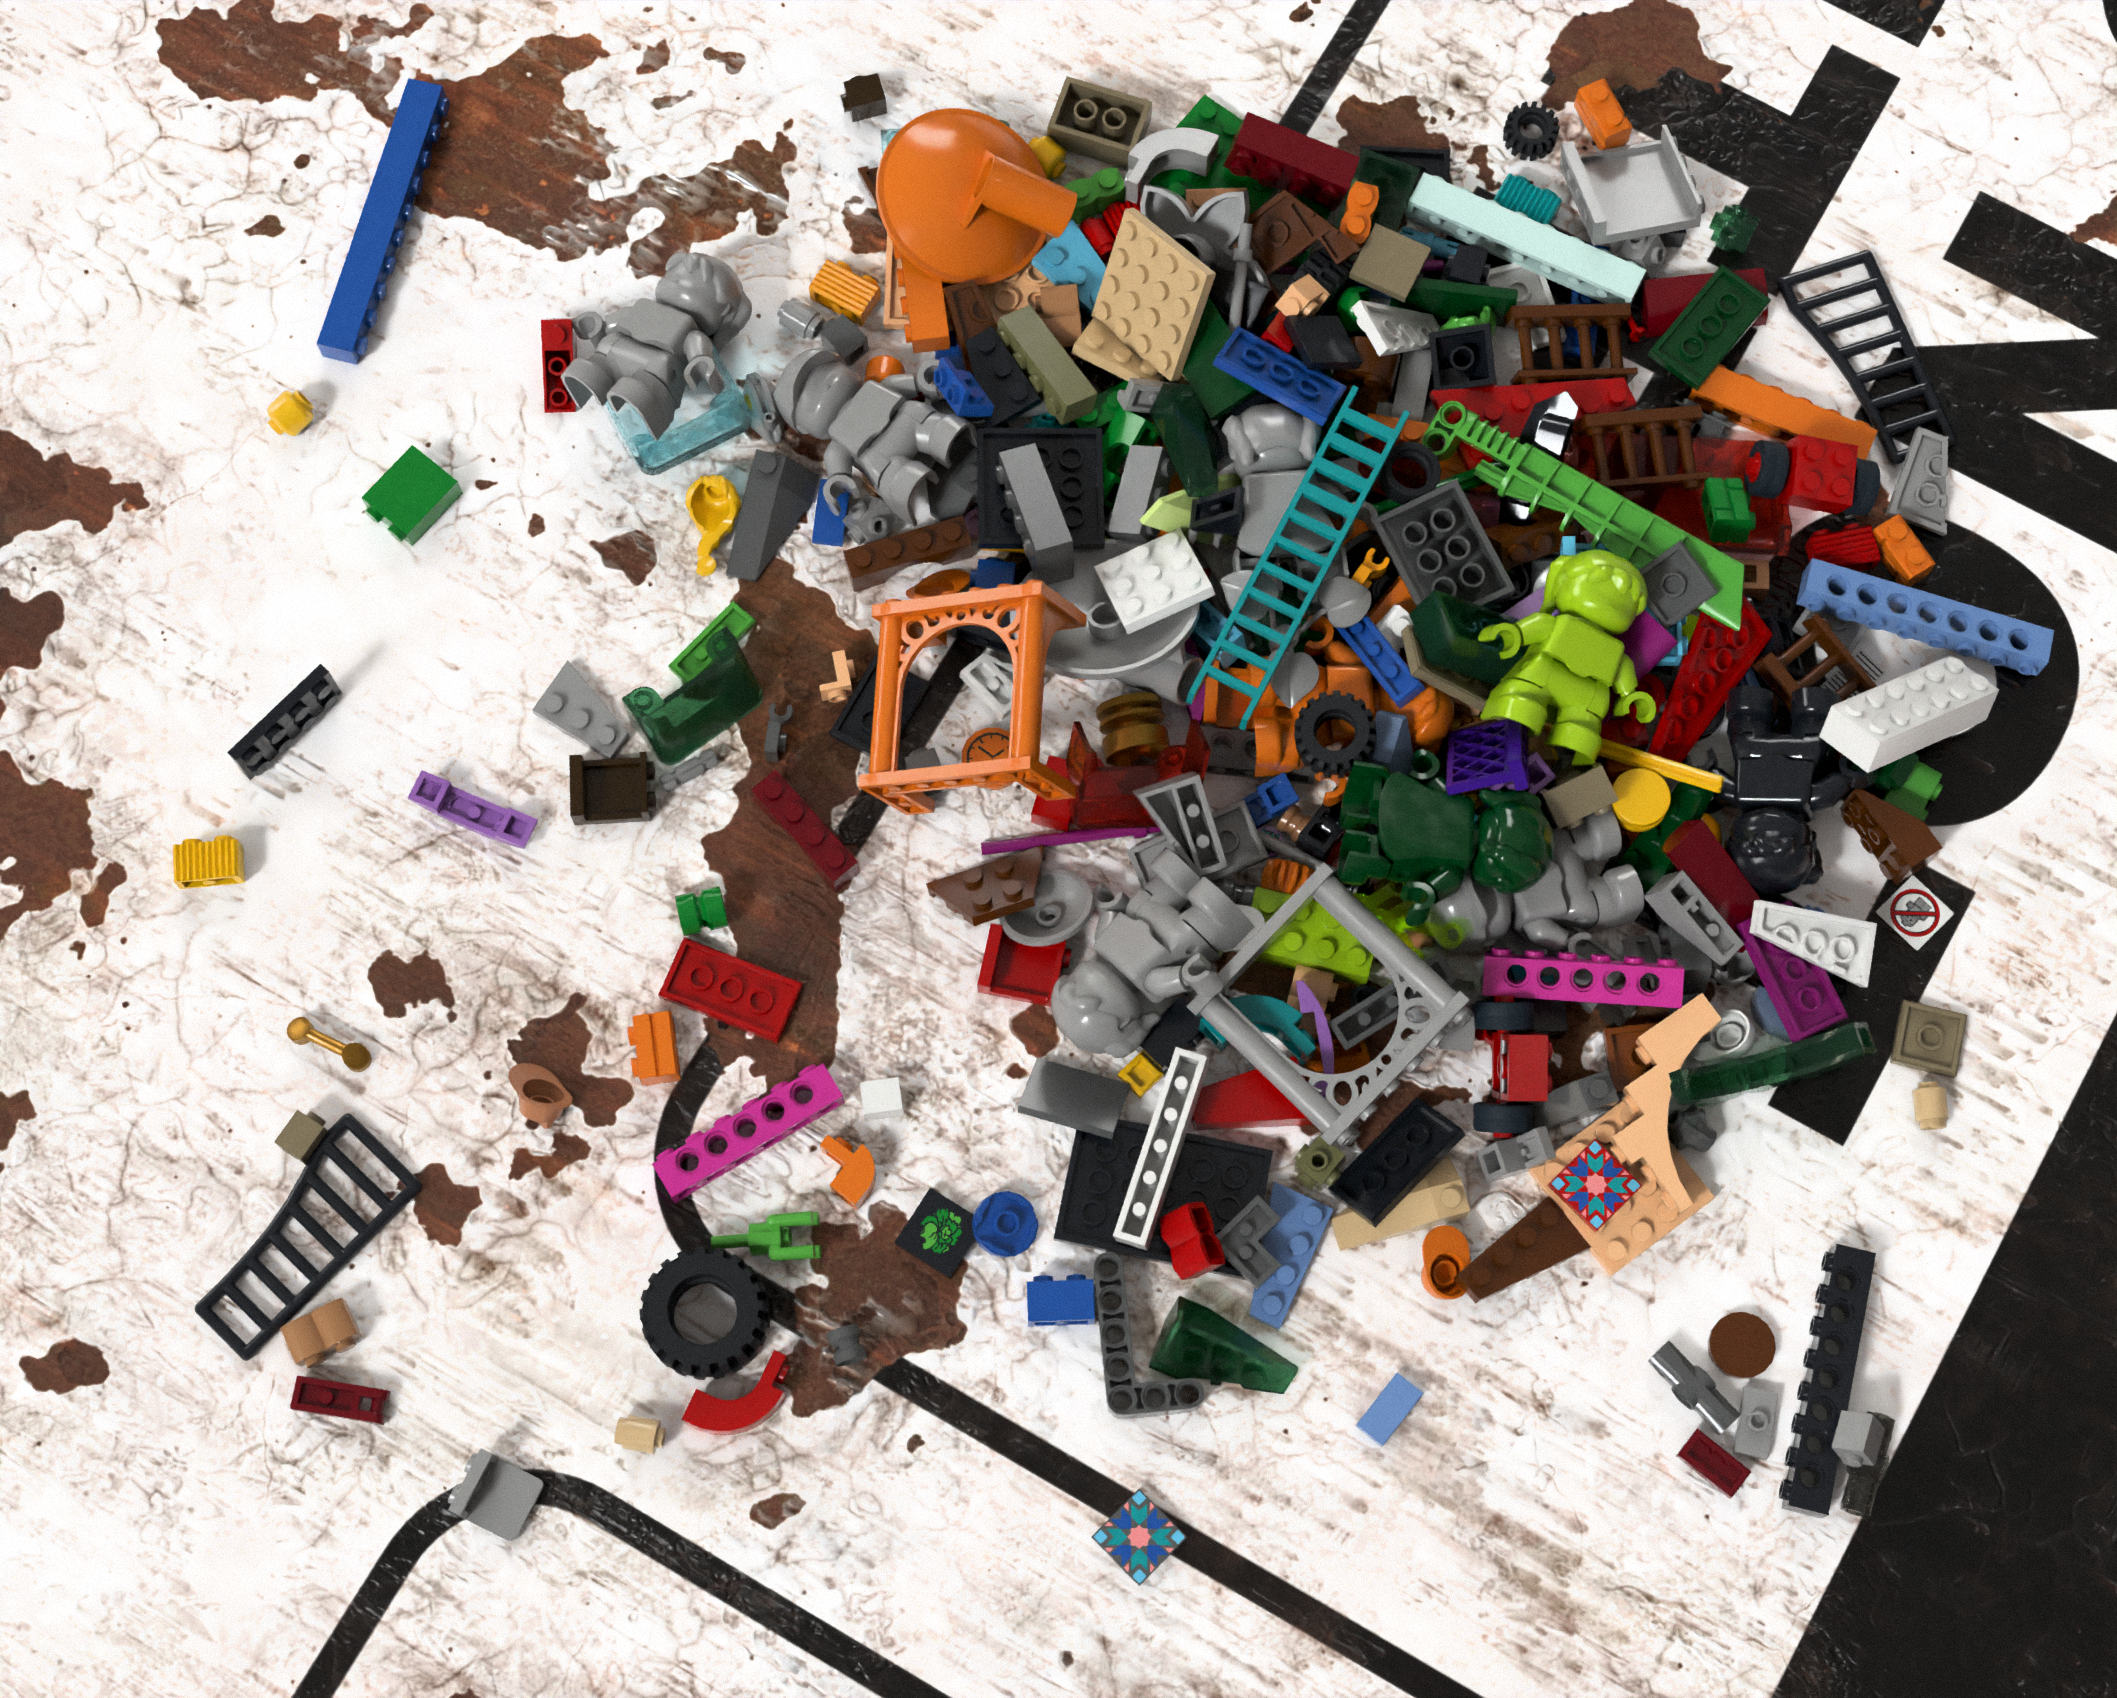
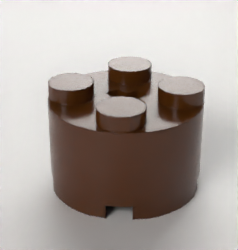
(1374, 376)

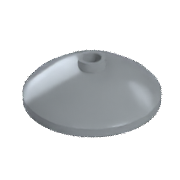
(1059, 913)

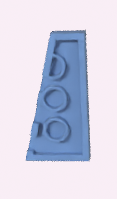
(1292, 1245)

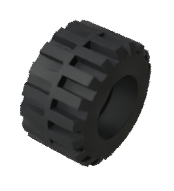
(1329, 275)
(1325, 709)

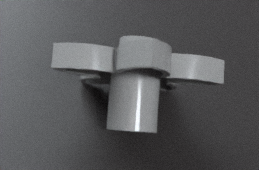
(1207, 233)

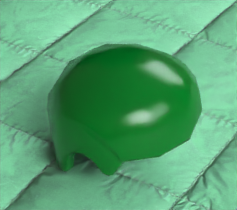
(1346, 302)

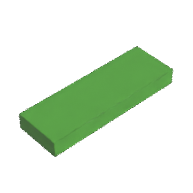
(695, 658)

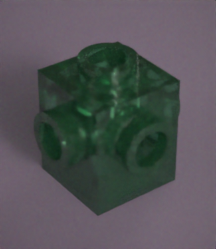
(1733, 228)

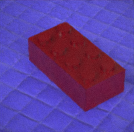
(1291, 161)

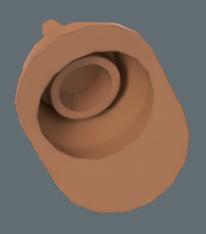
(539, 1093)

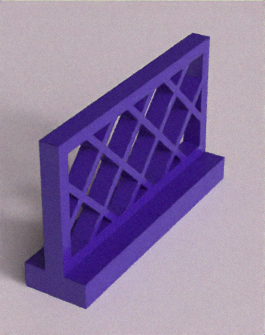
(1511, 755)

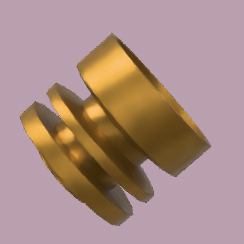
(1132, 727)

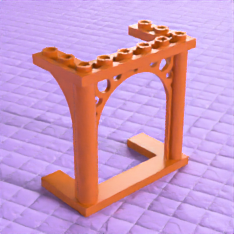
(909, 623)

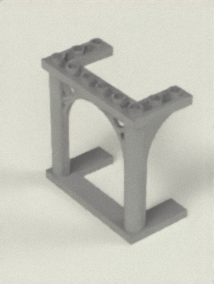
(1445, 1005)

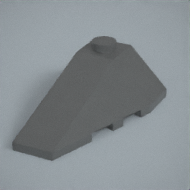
(771, 506)

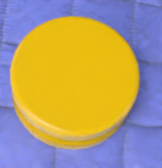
(1642, 799)

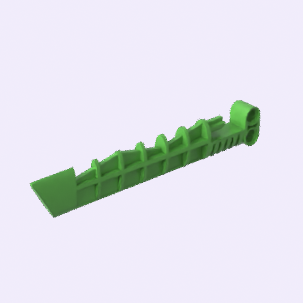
(1608, 516)

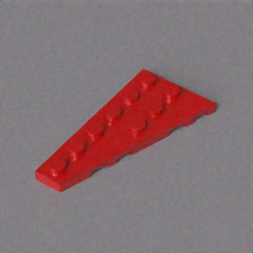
(1512, 405)
(1712, 667)

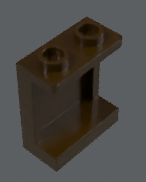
(611, 790)

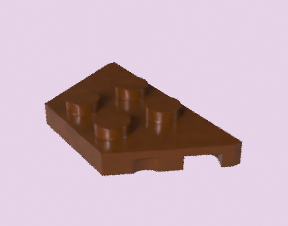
(992, 888)

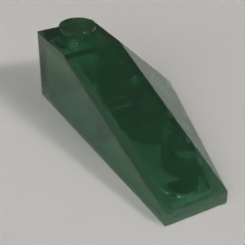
(1187, 438)
(1209, 1347)

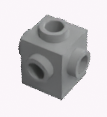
(1646, 252)
(869, 520)

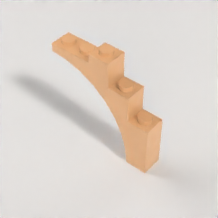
(1649, 1095)

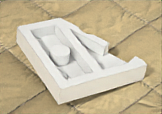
(991, 682)

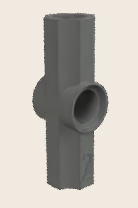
(1694, 1387)

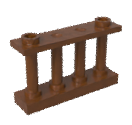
(1580, 317)
(1653, 422)
(1775, 674)

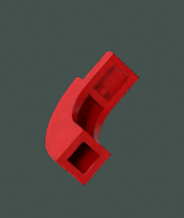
(742, 1414)

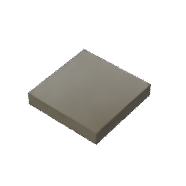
(1390, 262)
(1928, 1039)

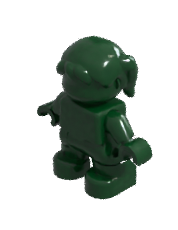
(1435, 837)

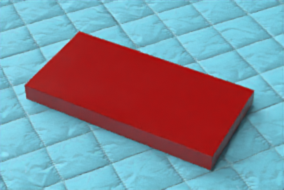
(730, 990)

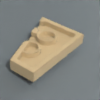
(1108, 352)

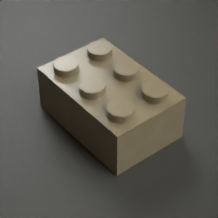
(1098, 121)
(1576, 794)

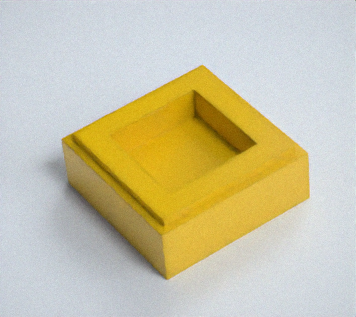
(1140, 1074)

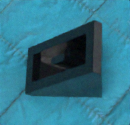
(1218, 512)

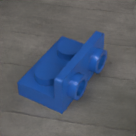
(961, 391)

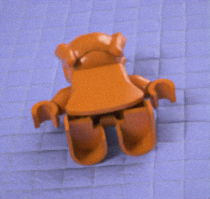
(1428, 714)

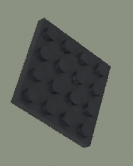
(1074, 469)

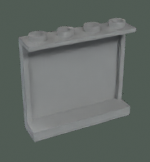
(1632, 189)

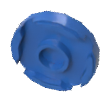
(1005, 1224)

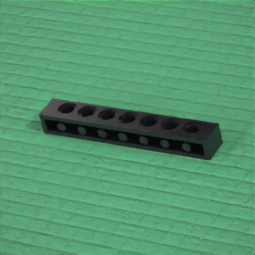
(1858, 1268)

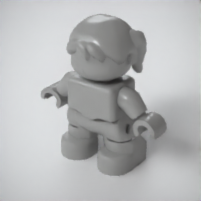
(658, 346)
(1271, 457)
(1148, 948)

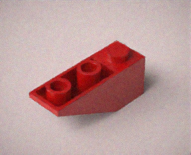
(558, 351)

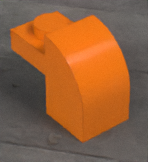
(858, 1173)

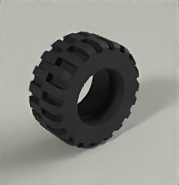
(680, 1276)

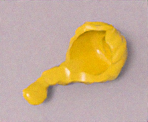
(713, 508)

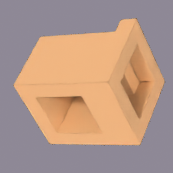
(1303, 297)

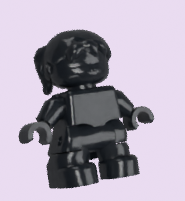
(1779, 785)

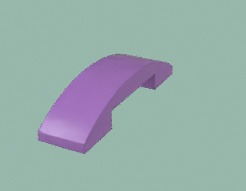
(471, 811)
(1309, 1003)

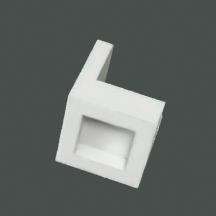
(881, 1099)

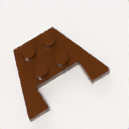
(1284, 231)

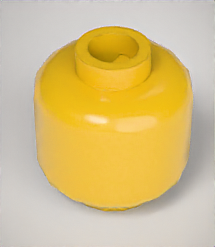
(1049, 155)
(290, 413)

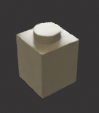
(302, 1135)

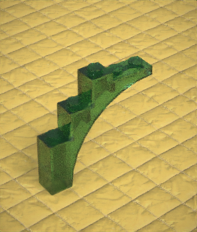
(1766, 1070)

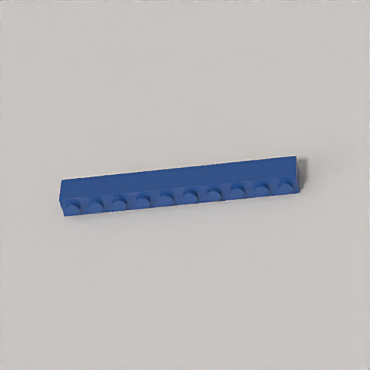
(383, 222)

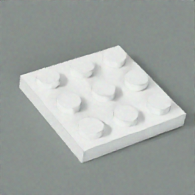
(1154, 581)

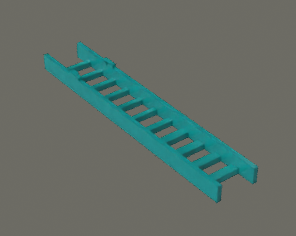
(1326, 500)

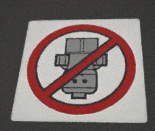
(1915, 912)

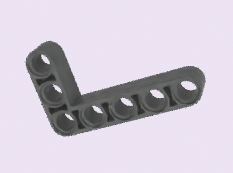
(1123, 1352)

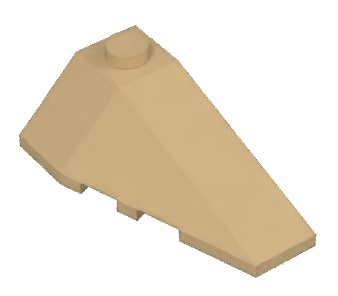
(1431, 1203)

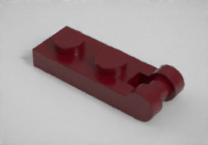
(338, 1400)

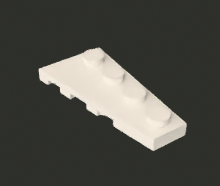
(1821, 938)

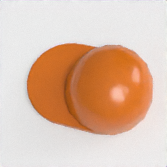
(1444, 1256)

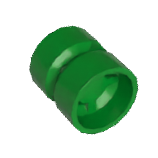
(701, 911)

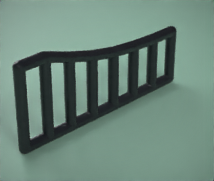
(1840, 355)
(272, 1234)

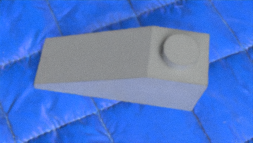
(1693, 916)

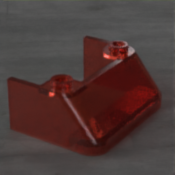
(1105, 792)

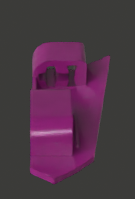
(1646, 645)

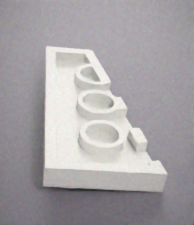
(1394, 328)

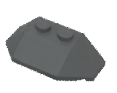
(957, 486)

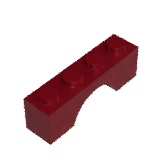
(796, 818)

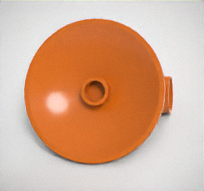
(967, 197)

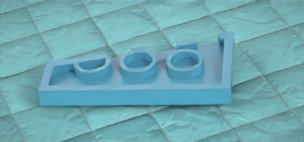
(1072, 261)

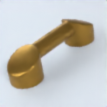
(354, 1055)

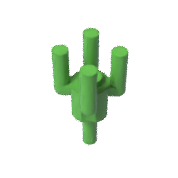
(774, 1237)

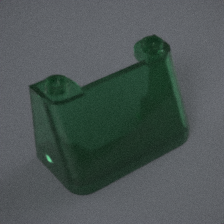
(700, 707)

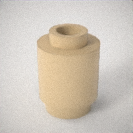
(1930, 1106)
(639, 1434)

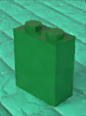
(411, 496)

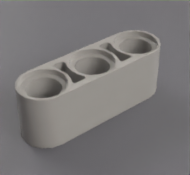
(1412, 384)

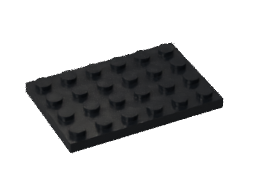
(1207, 1170)

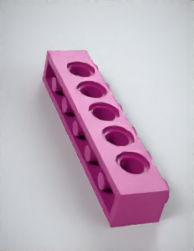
(1665, 994)
(741, 1149)

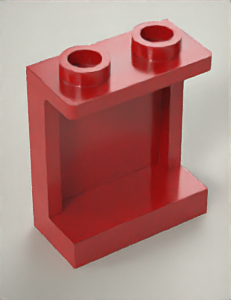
(1019, 969)

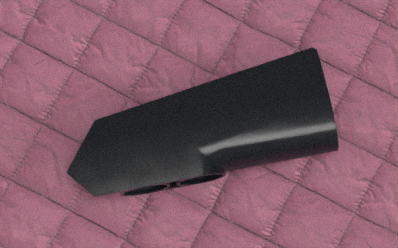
(1550, 431)

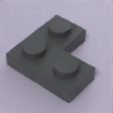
(1242, 1246)

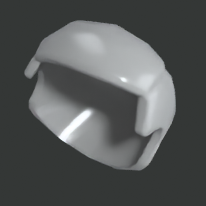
(1734, 971)

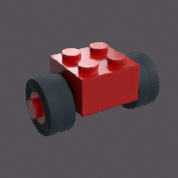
(1813, 475)
(1517, 1066)

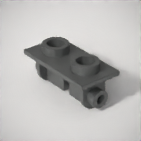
(1711, 425)

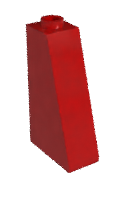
(1245, 1103)

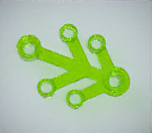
(1396, 918)

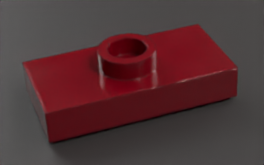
(1713, 1463)

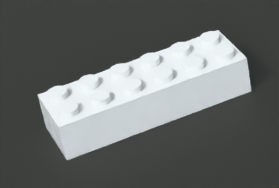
(1908, 713)

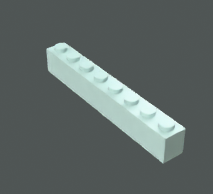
(1524, 241)

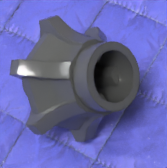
(1691, 1129)

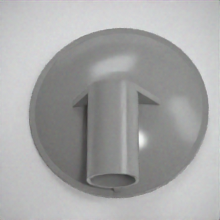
(1102, 650)

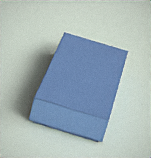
(1389, 1409)

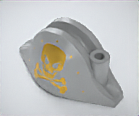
(764, 412)

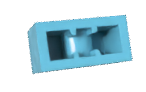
(1208, 629)

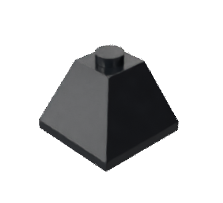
(1463, 358)

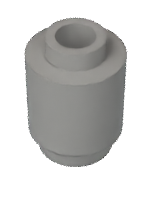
(800, 318)

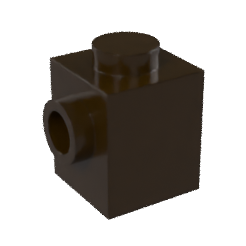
(863, 97)

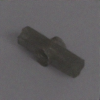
(1864, 1480)

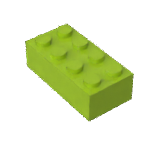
(1313, 941)

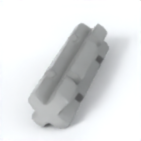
(689, 770)

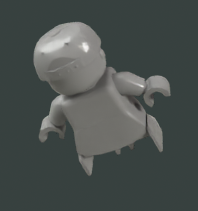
(869, 426)
(1557, 901)

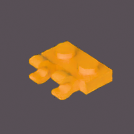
(1369, 571)

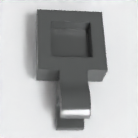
(776, 740)

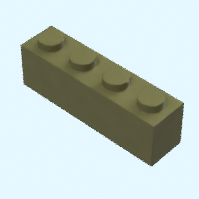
(1046, 365)

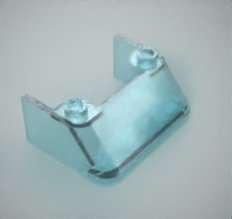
(726, 419)

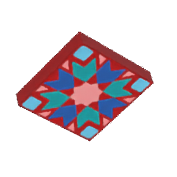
(1594, 1185)

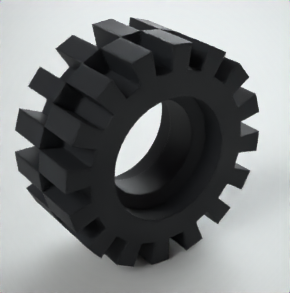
(1535, 116)

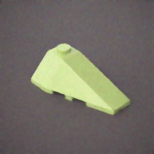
(1175, 511)

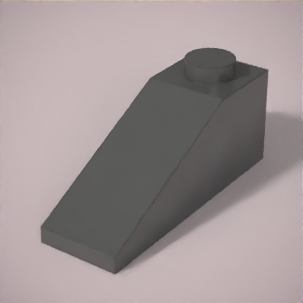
(1575, 1101)

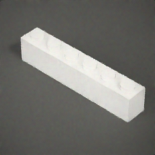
(1161, 1148)

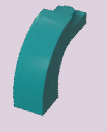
(1270, 1017)

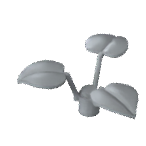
(1298, 673)

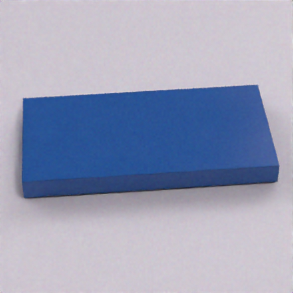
(1279, 375)

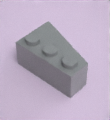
(1185, 820)

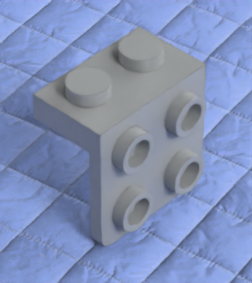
(495, 1495)

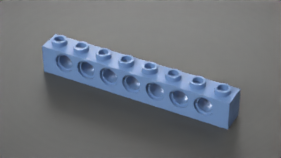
(1940, 612)

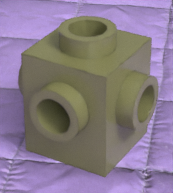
(1319, 1153)

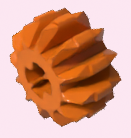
(1284, 875)

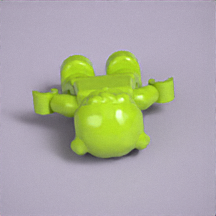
(1573, 654)

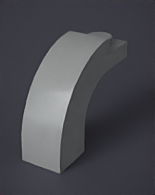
(1166, 150)

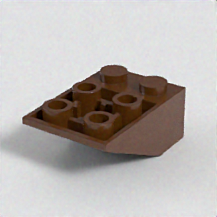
(1890, 834)

